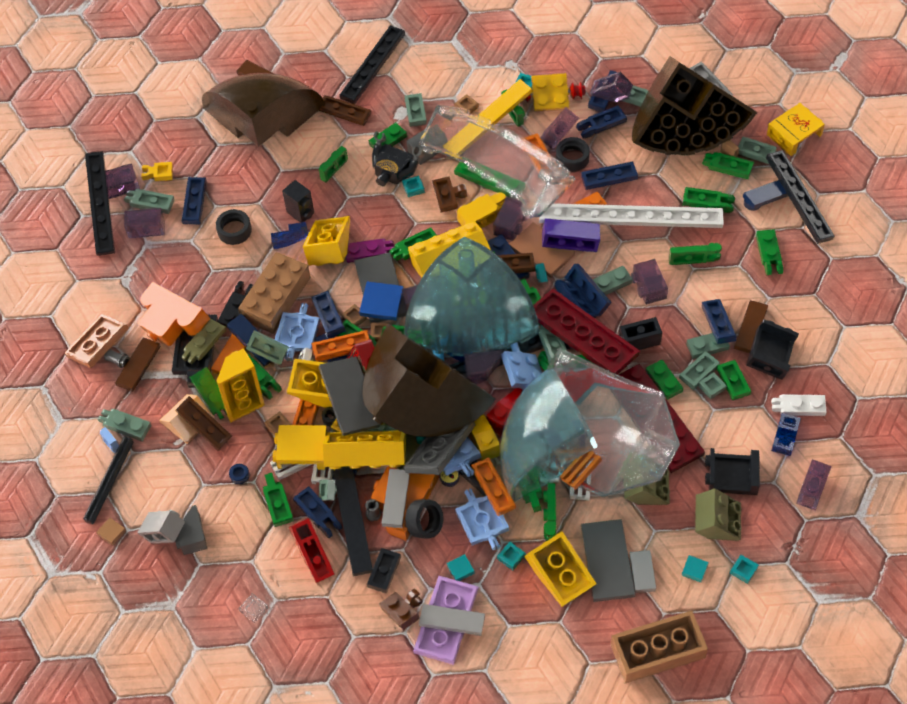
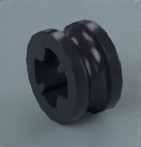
(326, 420)

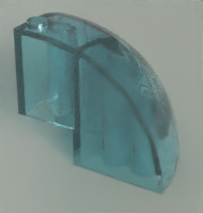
(470, 303)
(541, 435)

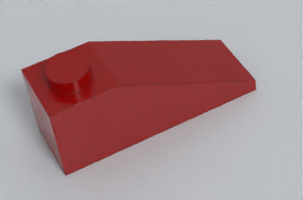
(498, 414)
(311, 550)

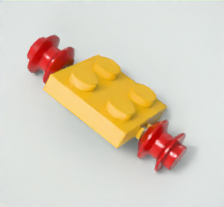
(552, 92)

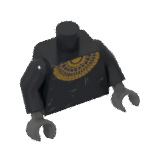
(392, 163)

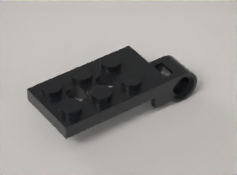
(182, 367)

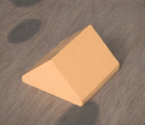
(178, 425)

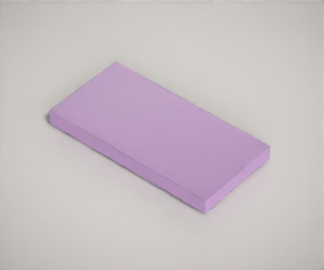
(439, 643)

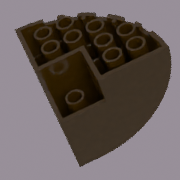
(261, 105)
(687, 113)
(419, 390)

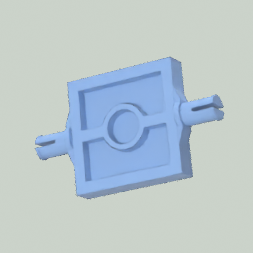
(297, 331)
(520, 366)
(463, 458)
(481, 520)

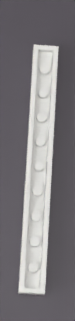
(636, 215)

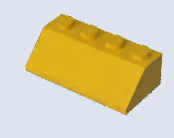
(425, 253)
(239, 386)
(364, 449)

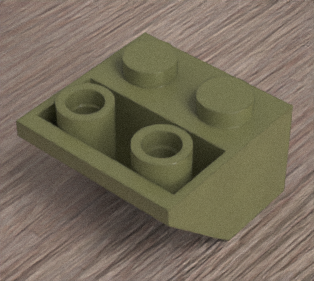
(651, 494)
(718, 516)

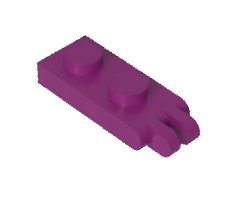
(368, 249)

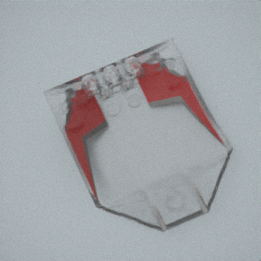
(626, 421)

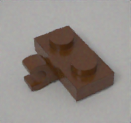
(447, 194)
(402, 610)

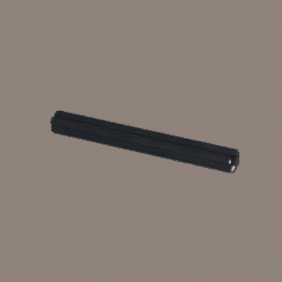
(108, 480)

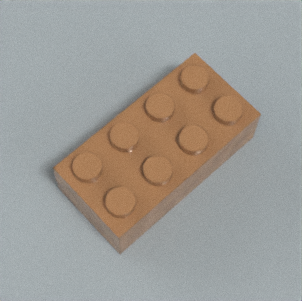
(274, 292)
(658, 646)

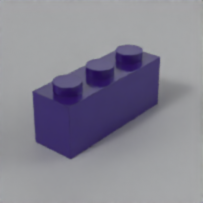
(570, 235)

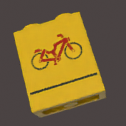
(794, 127)

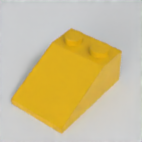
(327, 241)
(308, 383)
(560, 569)

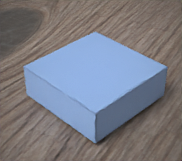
(109, 440)

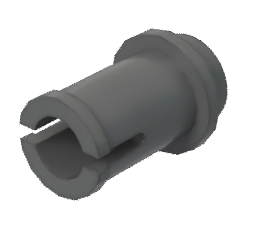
(117, 358)
(373, 511)

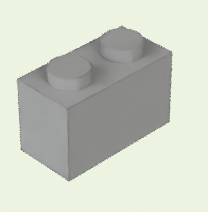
(161, 526)

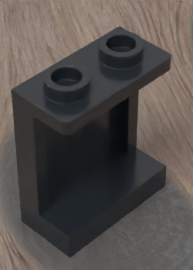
(772, 349)
(733, 472)

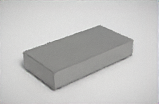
(642, 571)

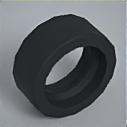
(573, 143)
(233, 238)
(413, 518)

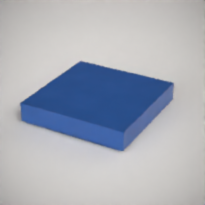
(381, 301)

